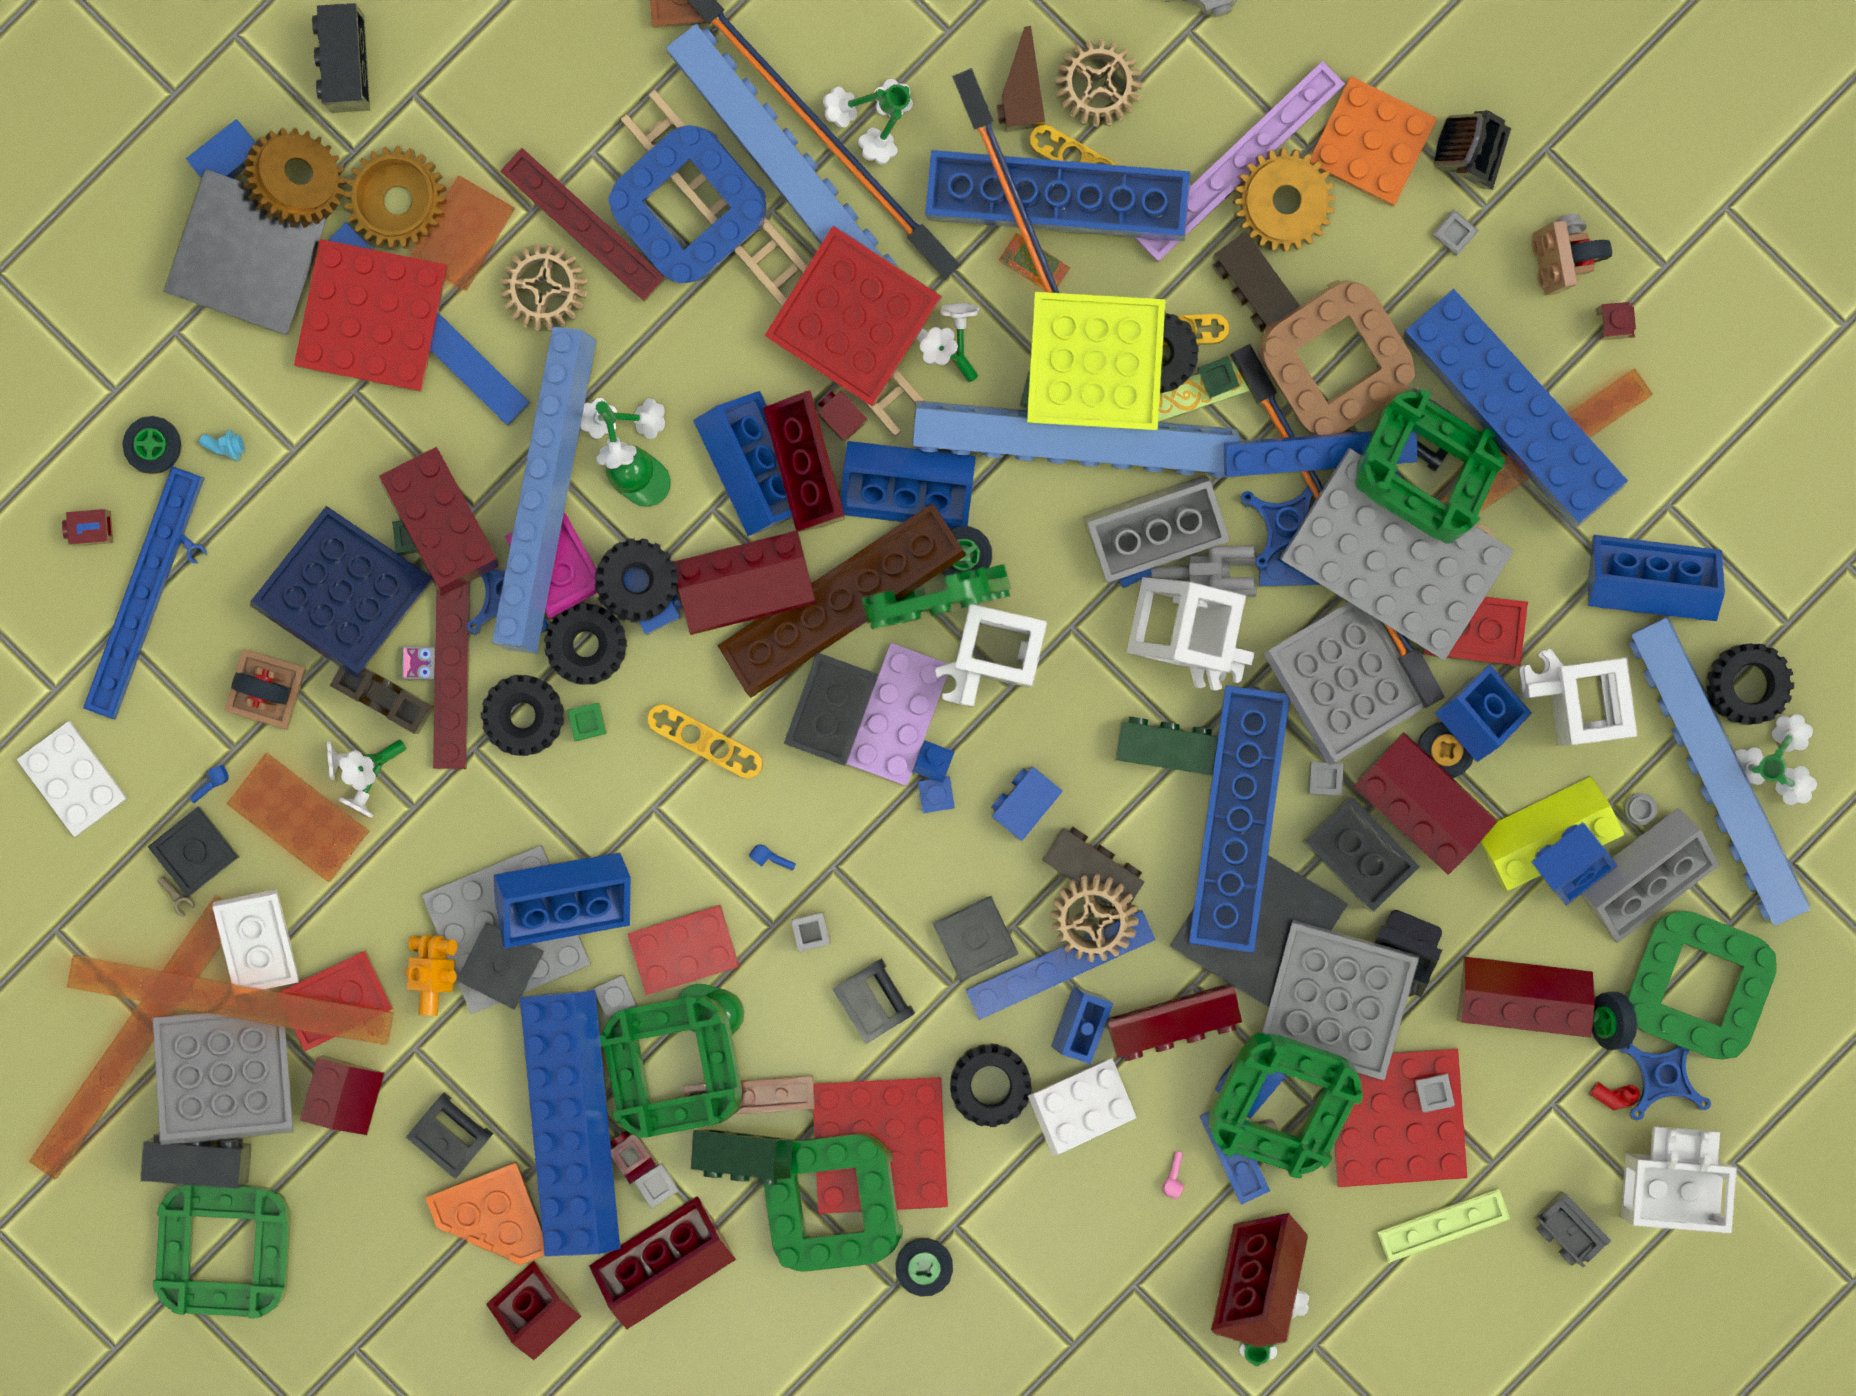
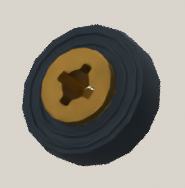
(1432, 744)

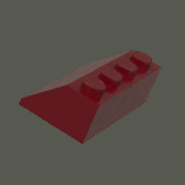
(804, 462)
(744, 582)
(1425, 803)
(1526, 997)
(1173, 1021)
(661, 1263)
(1260, 1281)

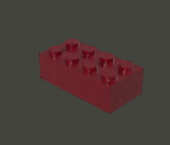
(438, 521)

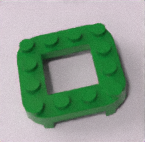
(1378, 466)
(963, 588)
(1746, 999)
(1264, 1056)
(628, 1074)
(876, 1197)
(222, 1297)

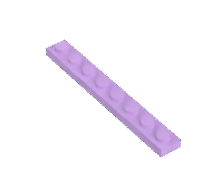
(1266, 135)

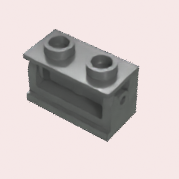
(1571, 1229)

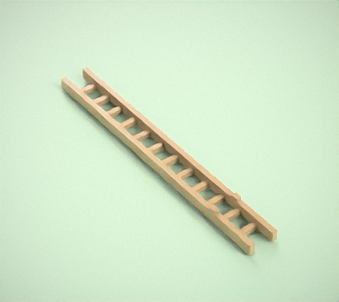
(751, 262)

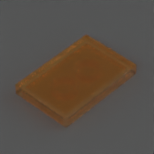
(465, 231)

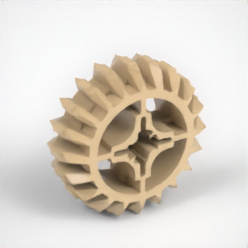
(1086, 72)
(542, 302)
(1081, 921)

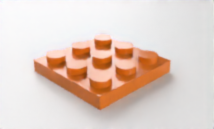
(1372, 141)

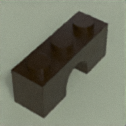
(384, 697)

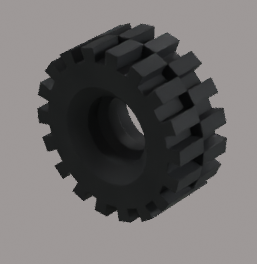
(1182, 353)
(624, 602)
(561, 638)
(522, 690)

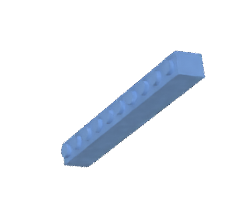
(763, 139)
(1007, 432)
(544, 490)
(1720, 770)

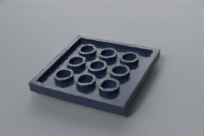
(341, 591)

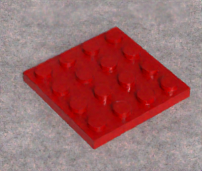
(370, 315)
(853, 315)
(905, 1119)
(1391, 1137)

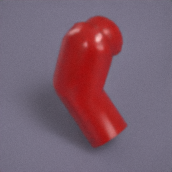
(1616, 1098)

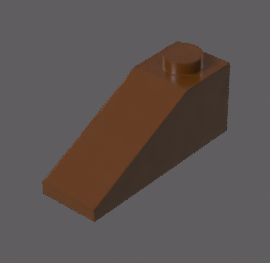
(1022, 94)

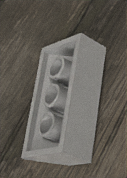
(1156, 528)
(1650, 874)

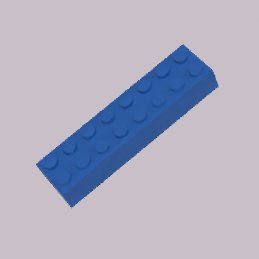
(1060, 195)
(1515, 408)
(1239, 819)
(570, 1123)

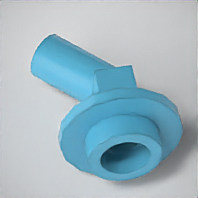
(229, 445)

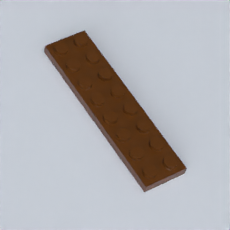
(894, 562)

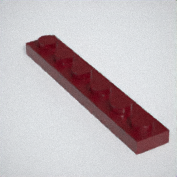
(583, 224)
(451, 679)

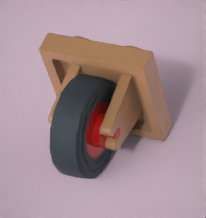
(1563, 262)
(265, 689)

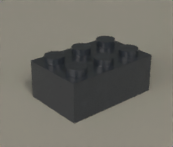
(341, 57)
(831, 709)
(1361, 854)
(197, 1163)

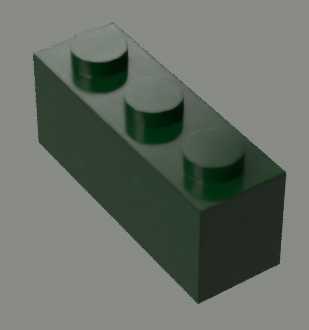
(1167, 746)
(741, 1156)

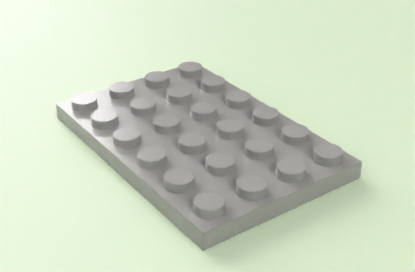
(1393, 567)

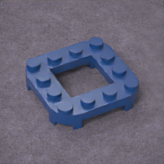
(724, 174)

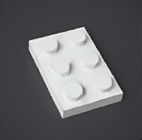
(72, 779)
(256, 940)
(1082, 1106)

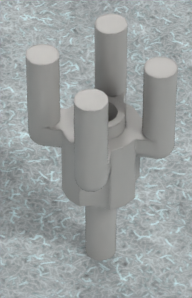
(1215, 569)

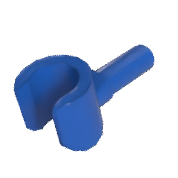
(189, 545)
(217, 776)
(761, 854)

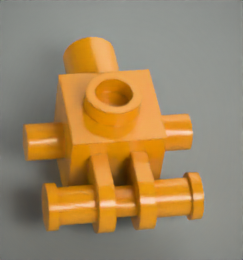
(431, 970)

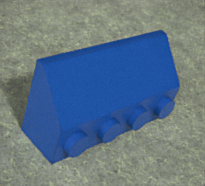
(746, 461)
(903, 481)
(1656, 578)
(562, 899)

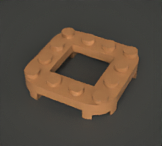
(1312, 318)

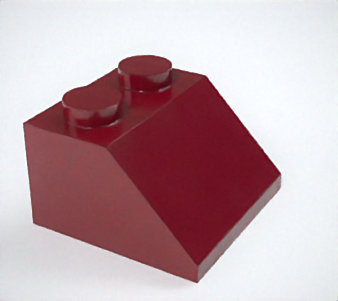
(342, 1096)
(533, 1311)

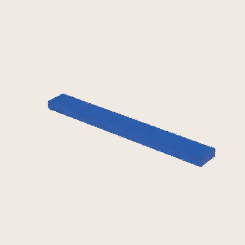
(462, 357)
(143, 593)

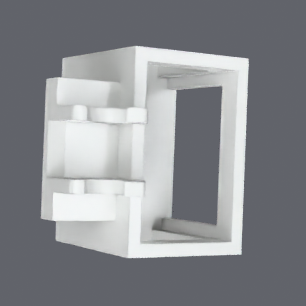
(1202, 632)
(968, 670)
(1562, 686)
(1679, 1183)

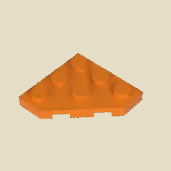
(492, 1214)

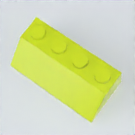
(1518, 837)

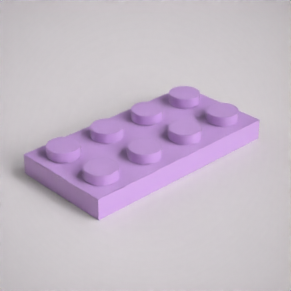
(898, 715)

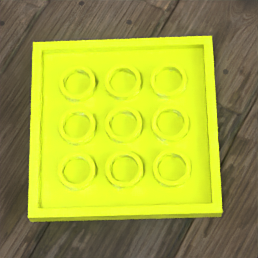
(1096, 361)

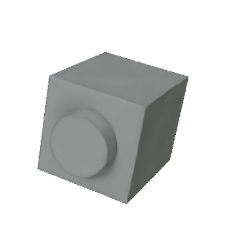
(810, 931)

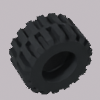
(1776, 676)
(990, 1114)

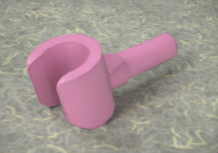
(1171, 1186)

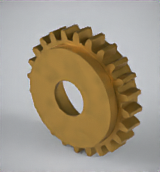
(377, 179)
(1258, 193)
(279, 194)

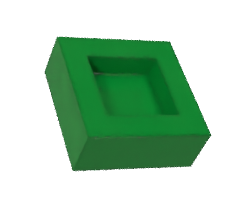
(587, 721)

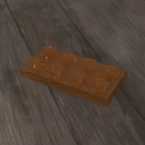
(298, 817)

